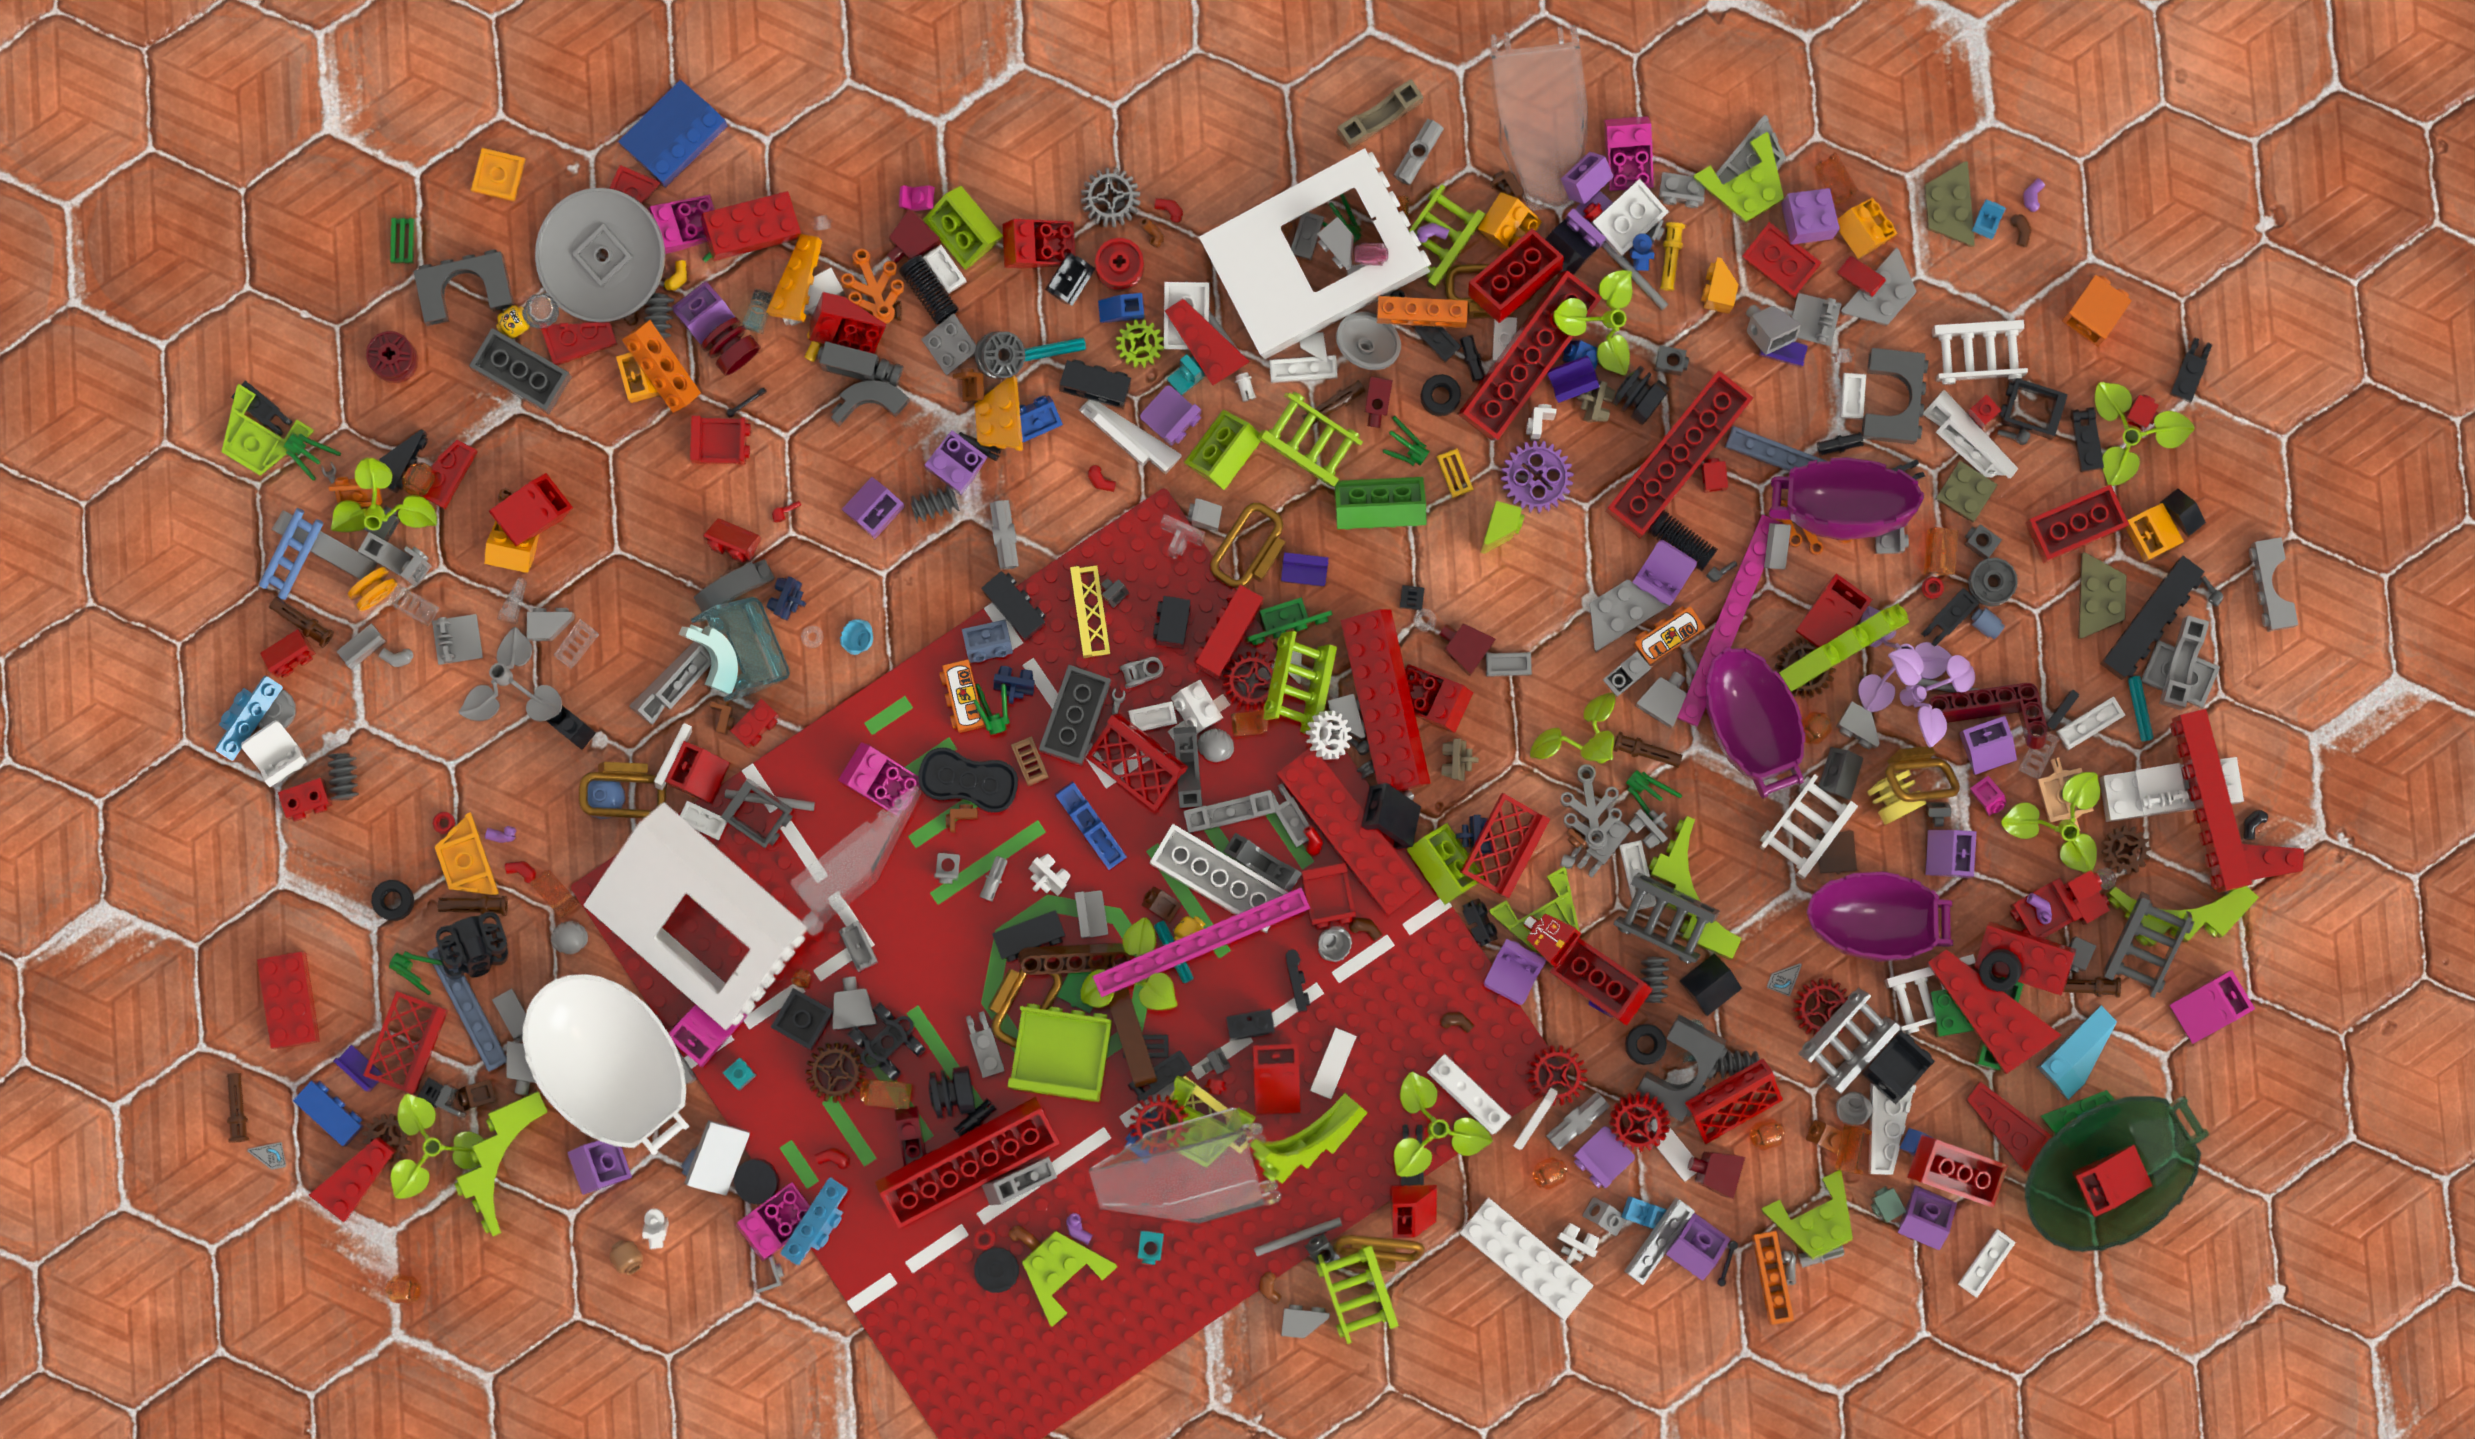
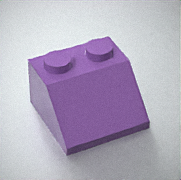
(702, 311)
(599, 1166)
(1927, 1218)
(1698, 1247)

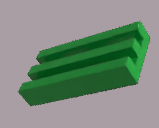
(402, 221)

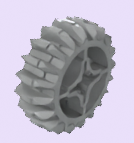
(1100, 198)

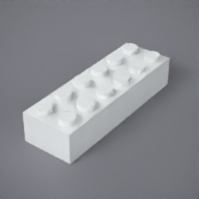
(2123, 799)
(1212, 873)
(1526, 1259)

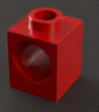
(1984, 411)
(1714, 475)

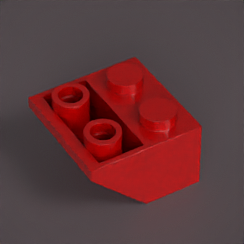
(287, 654)
(697, 772)
(1412, 1209)

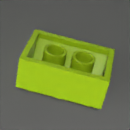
(962, 227)
(1223, 449)
(1503, 523)
(1441, 860)

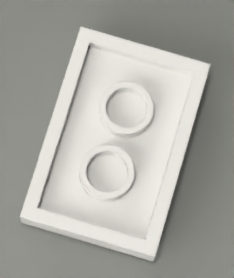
(1628, 216)
(1196, 294)

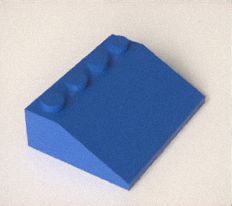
(673, 133)

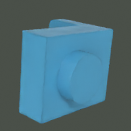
(1988, 219)

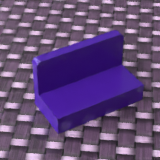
(1791, 354)
(1573, 378)
(1304, 569)
(354, 1065)

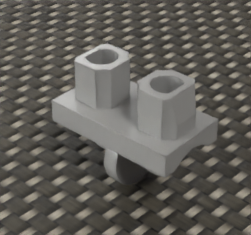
(1642, 820)

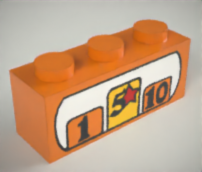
(1668, 635)
(961, 696)

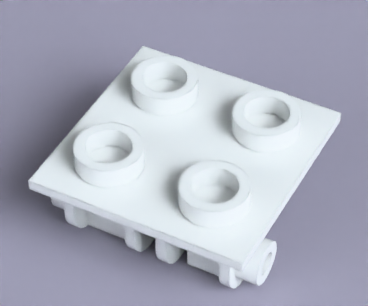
(2161, 788)

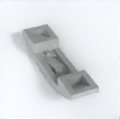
(1230, 812)

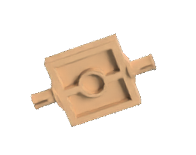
(2051, 793)

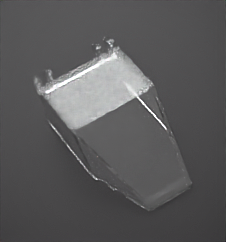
(1540, 115)
(852, 864)
(1186, 1171)

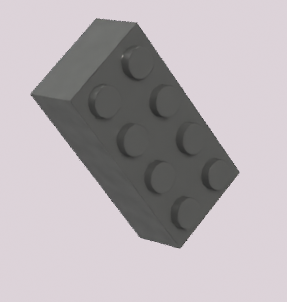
(520, 371)
(1075, 715)

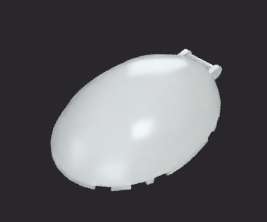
(605, 1061)

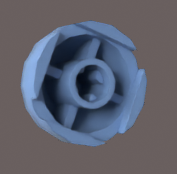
(605, 795)

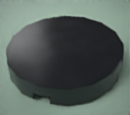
(756, 1181)
(996, 1270)

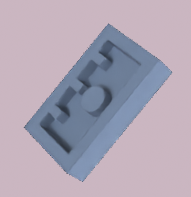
(987, 641)

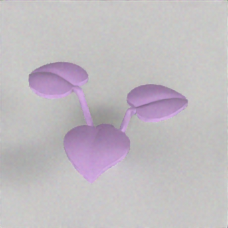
(1908, 668)
(1875, 692)

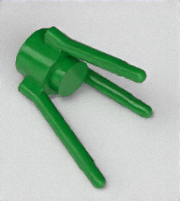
(1355, 229)
(296, 445)
(1417, 451)
(993, 722)
(1640, 782)
(403, 966)

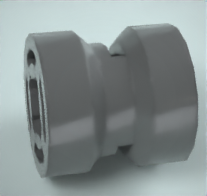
(889, 372)

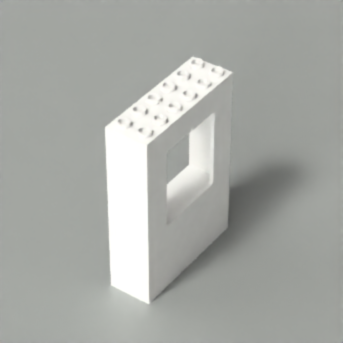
(1267, 278)
(648, 882)

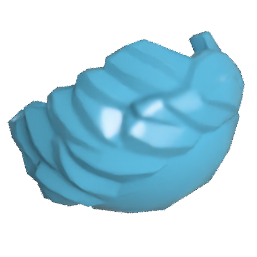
(857, 636)

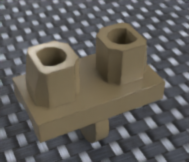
(1593, 401)
(1461, 761)

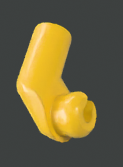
(678, 278)
(813, 350)

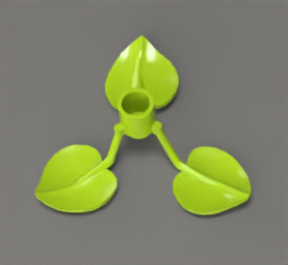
(1571, 318)
(2121, 464)
(371, 473)
(1596, 749)
(2079, 850)
(1156, 990)
(415, 1116)
(1409, 1155)

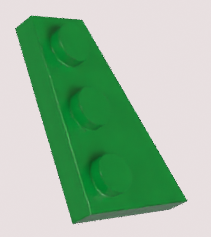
(2060, 1117)

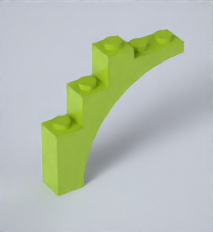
(1844, 646)
(1675, 871)
(2217, 916)
(1303, 1148)
(480, 1181)

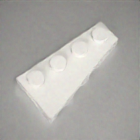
(1887, 1129)

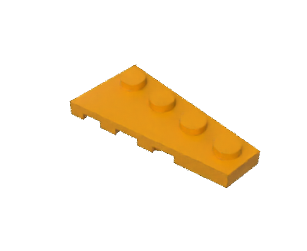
(794, 284)

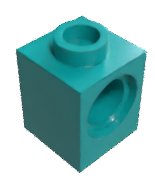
(739, 1074)
(1145, 1237)

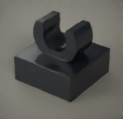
(1411, 597)
(430, 1091)

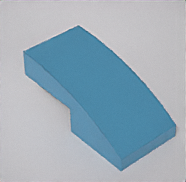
(1642, 1212)

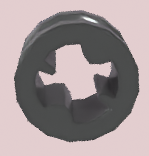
(1366, 769)

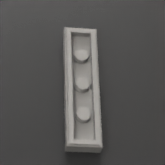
(1659, 1241)

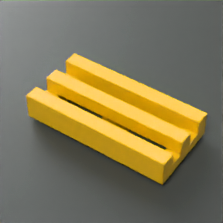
(1461, 490)

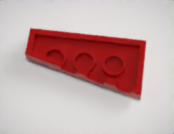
(1209, 347)
(2272, 860)
(2013, 1129)

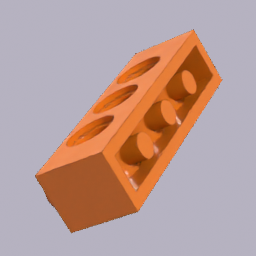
(1422, 312)
(661, 366)
(1772, 1277)

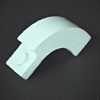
(723, 657)

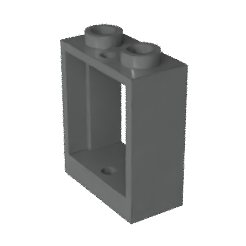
(848, 361)
(784, 819)

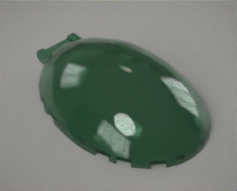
(2163, 1147)

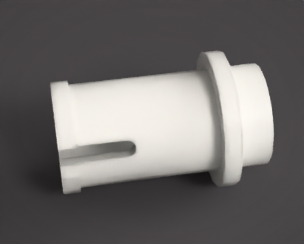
(1245, 386)

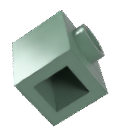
(1887, 1204)

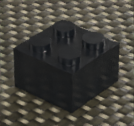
(1173, 622)
(802, 1019)

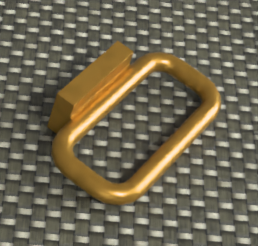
(1474, 309)
(1265, 556)
(1916, 759)
(618, 773)
(1006, 994)
(1383, 1249)

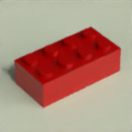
(750, 226)
(1515, 275)
(2077, 523)
(1229, 632)
(2042, 961)
(1602, 981)
(288, 1000)
(1957, 1171)

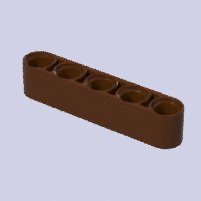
(1065, 953)
(1132, 1038)

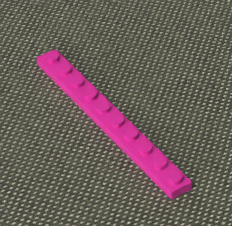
(1728, 620)
(1201, 942)

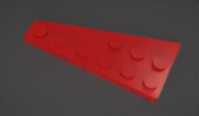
(2000, 1022)

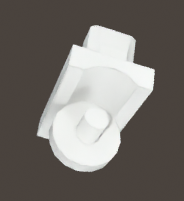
(1046, 878)
(655, 1228)
(1588, 1245)

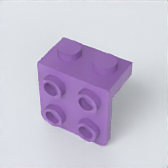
(1579, 223)
(1171, 415)
(1665, 572)
(1514, 971)
(1603, 1157)

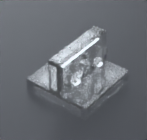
(1182, 531)

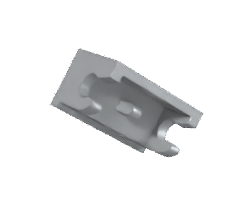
(858, 946)

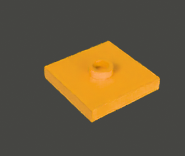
(498, 174)

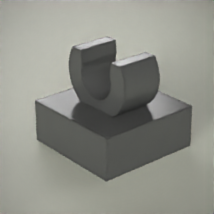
(1114, 592)
(1938, 811)
(1216, 1062)

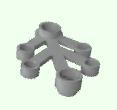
(1591, 810)

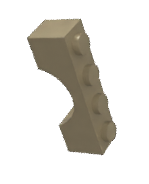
(1378, 117)

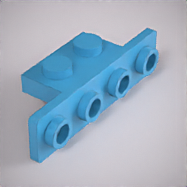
(245, 716)
(816, 1223)

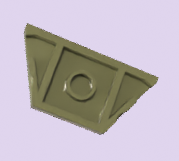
(1950, 205)
(2101, 596)

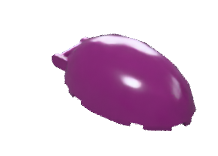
(1847, 498)
(1755, 719)
(1879, 916)

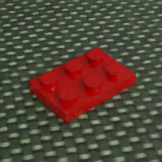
(1780, 261)

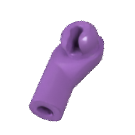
(2030, 195)
(1430, 230)
(499, 836)
(2042, 908)
(1075, 1229)

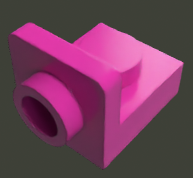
(916, 198)
(1989, 795)

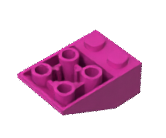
(1629, 151)
(681, 222)
(877, 777)
(2212, 1006)
(700, 1035)
(774, 1221)

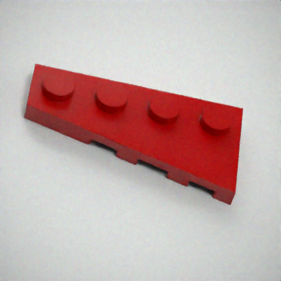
(351, 1182)

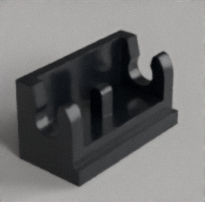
(1070, 279)

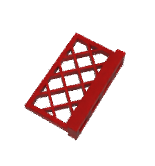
(1144, 744)
(1522, 850)
(424, 1049)
(1728, 1094)

